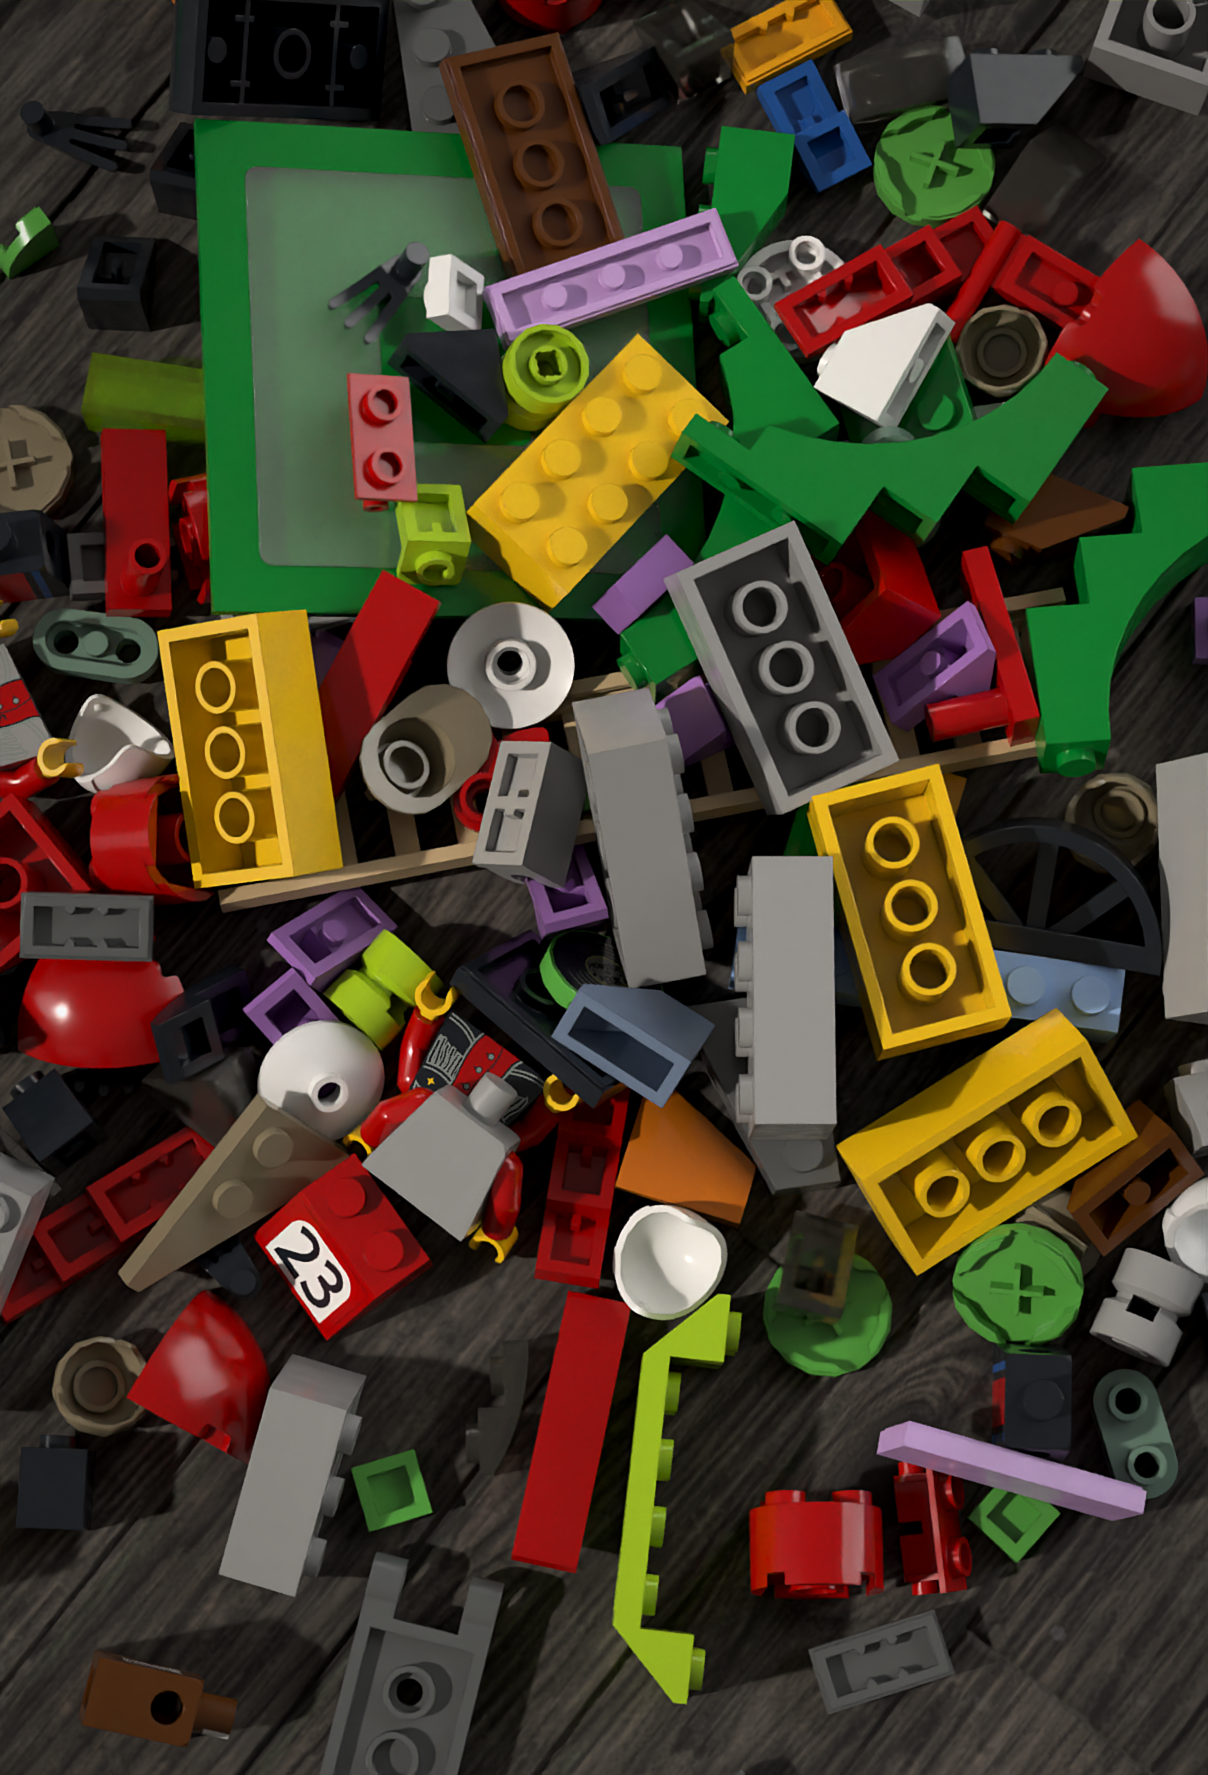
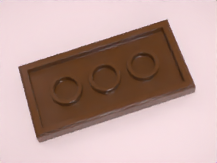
(531, 152)

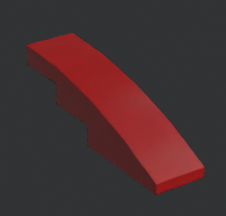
(885, 282)
(370, 670)
(581, 1192)
(103, 1220)
(571, 1432)

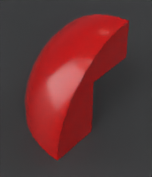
(1140, 338)
(93, 1012)
(208, 1377)

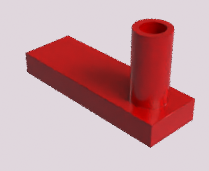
(136, 523)
(1011, 697)

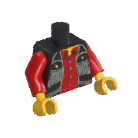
(459, 1054)

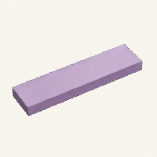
(612, 277)
(1011, 1471)

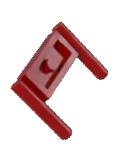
(1028, 277)

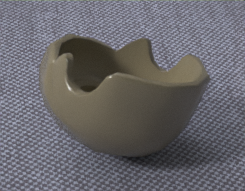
(1001, 350)
(1118, 810)
(94, 1385)

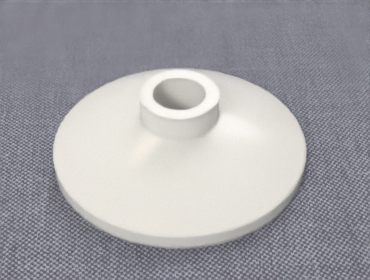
(532, 689)
(320, 1055)

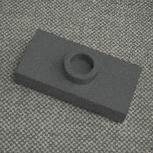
(87, 926)
(880, 1661)

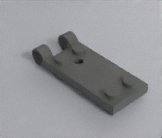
(371, 1725)

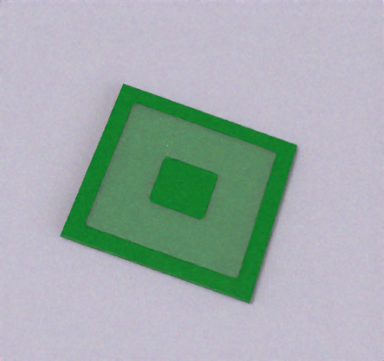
(282, 231)

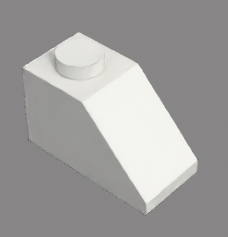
(883, 363)

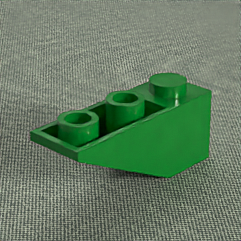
(749, 194)

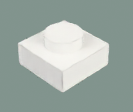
(453, 294)

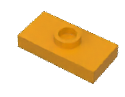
(785, 39)

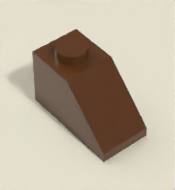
(1051, 523)
(1132, 1182)

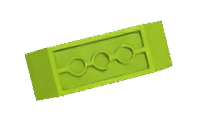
(696, 1342)

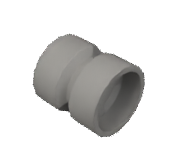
(1156, 1286)

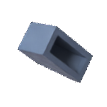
(634, 1036)

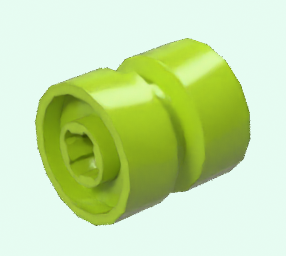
(542, 375)
(380, 989)

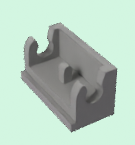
(532, 813)

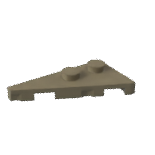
(246, 1177)

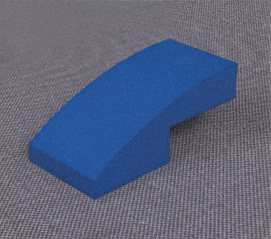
(825, 140)

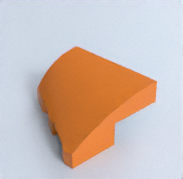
(686, 1162)

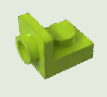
(433, 536)

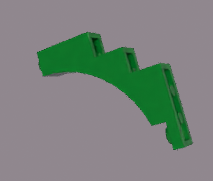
(759, 390)
(906, 483)
(1117, 582)

